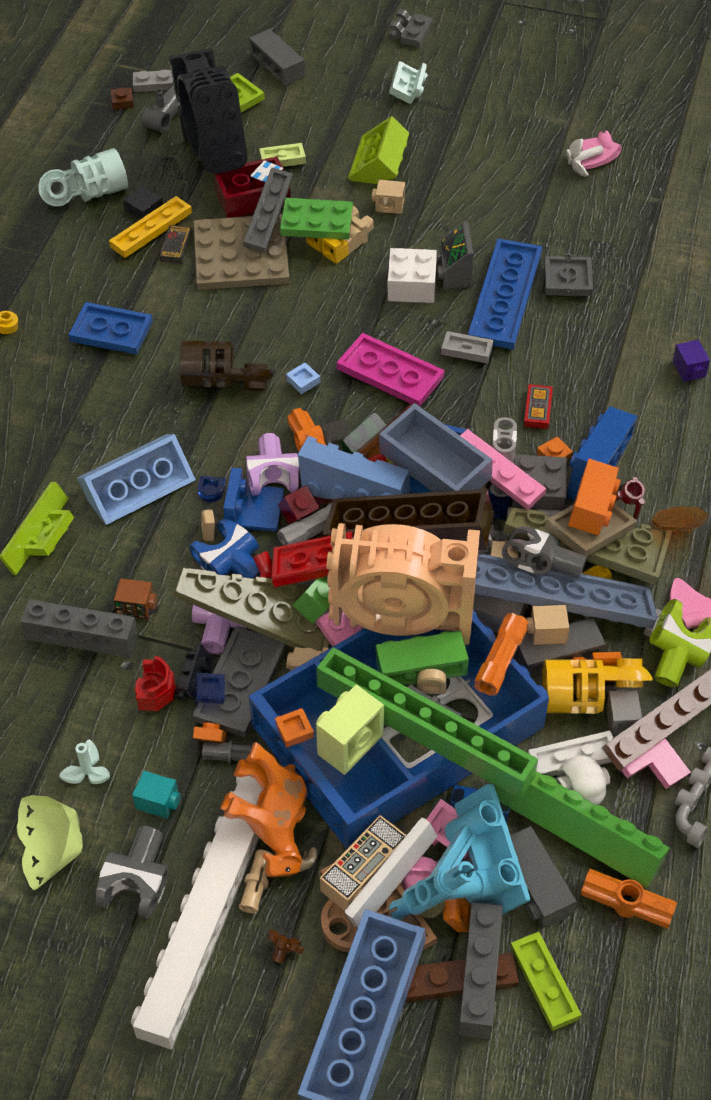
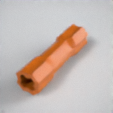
(494, 668)

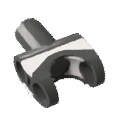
(543, 553)
(135, 873)

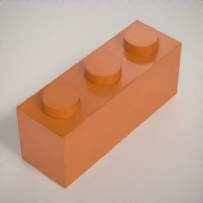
(595, 497)

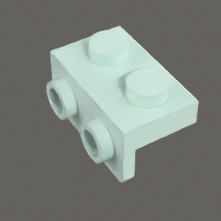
(407, 82)

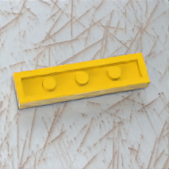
(150, 226)

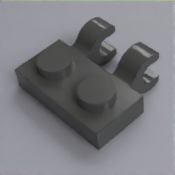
(415, 31)

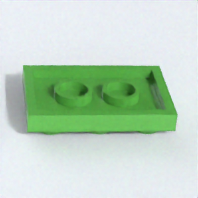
(316, 218)

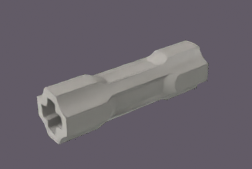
(305, 528)

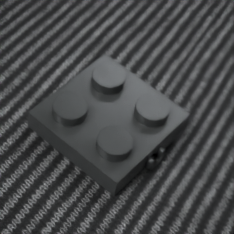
(569, 276)

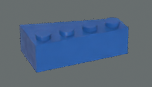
(603, 444)

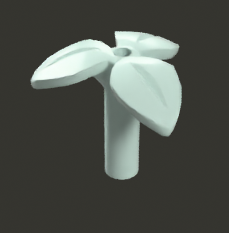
(87, 756)

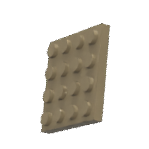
(228, 264)

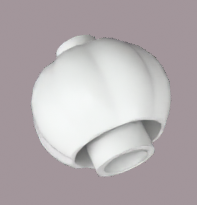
(585, 777)

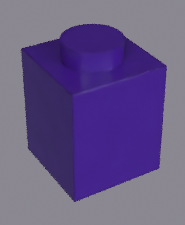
(691, 360)

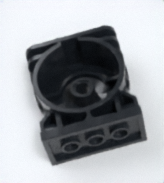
(209, 111)

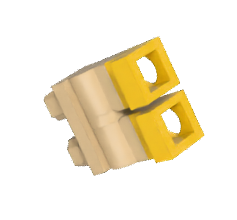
(342, 247)

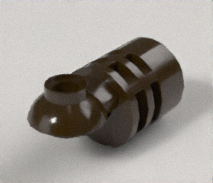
(220, 366)

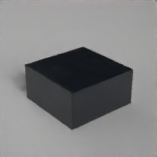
(142, 202)

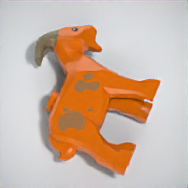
(275, 812)

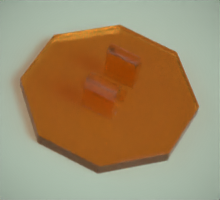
(680, 519)

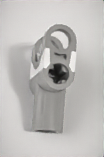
(505, 443)

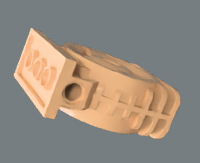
(402, 580)

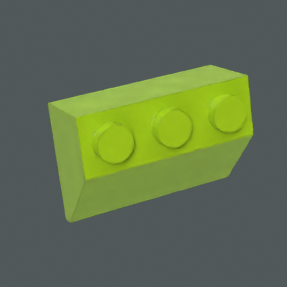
(379, 153)

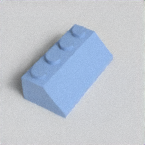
(136, 478)

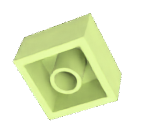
(349, 728)

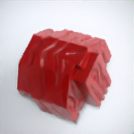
(156, 686)

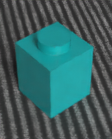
(156, 794)

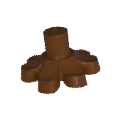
(283, 945)

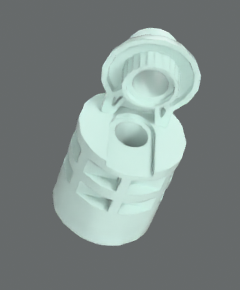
(88, 178)

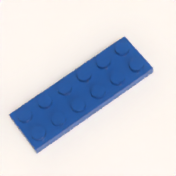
(505, 292)

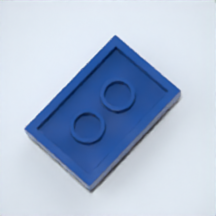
(110, 328)

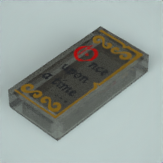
(175, 244)

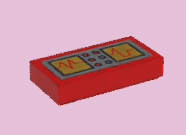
(538, 406)

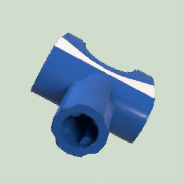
(231, 554)

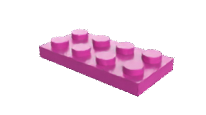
(390, 369)

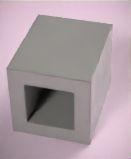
(622, 710)

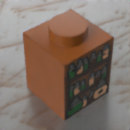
(135, 598)

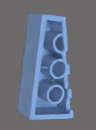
(338, 474)

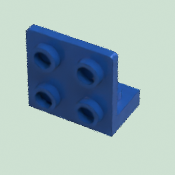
(250, 510)

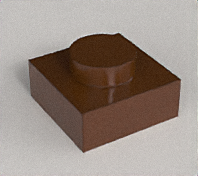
(122, 98)

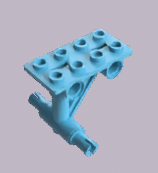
(496, 867)

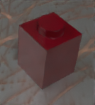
(298, 505)

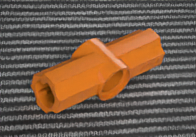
(302, 427)
(646, 904)

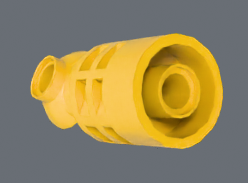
(588, 682)

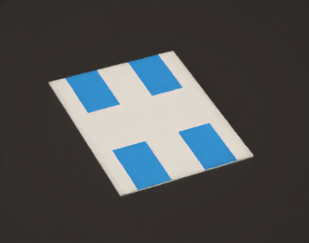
(263, 171)

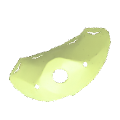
(54, 838)

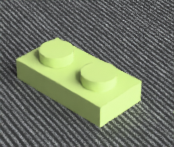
(287, 154)

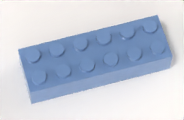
(364, 1010)

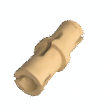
(255, 883)

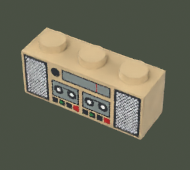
(360, 862)

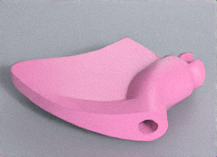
(610, 148)
(695, 605)

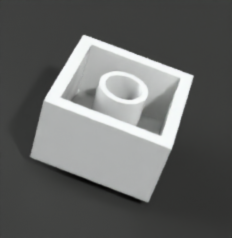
(412, 275)

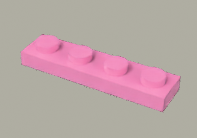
(509, 476)

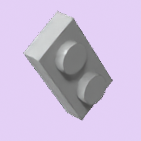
(152, 80)
(467, 347)

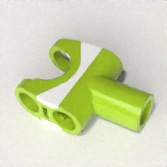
(679, 644)

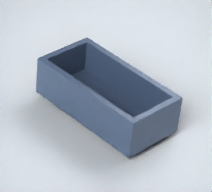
(434, 453)

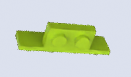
(39, 530)

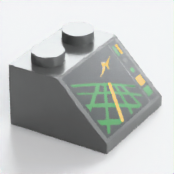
(455, 258)

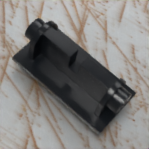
(195, 662)

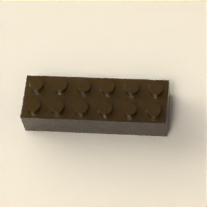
(439, 513)

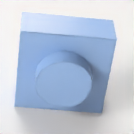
(303, 378)

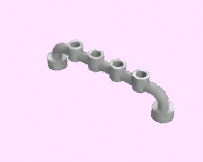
(688, 800)

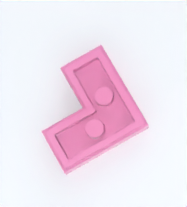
(663, 763)

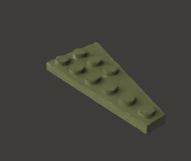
(636, 553)
(253, 605)

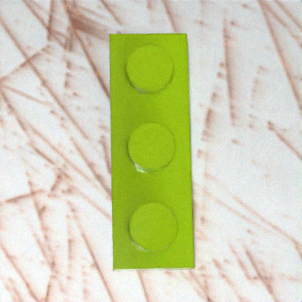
(545, 981)

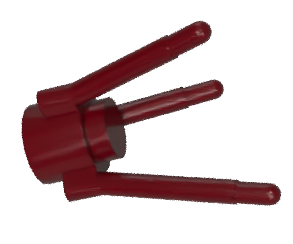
(632, 493)

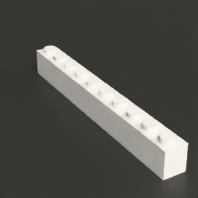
(198, 927)

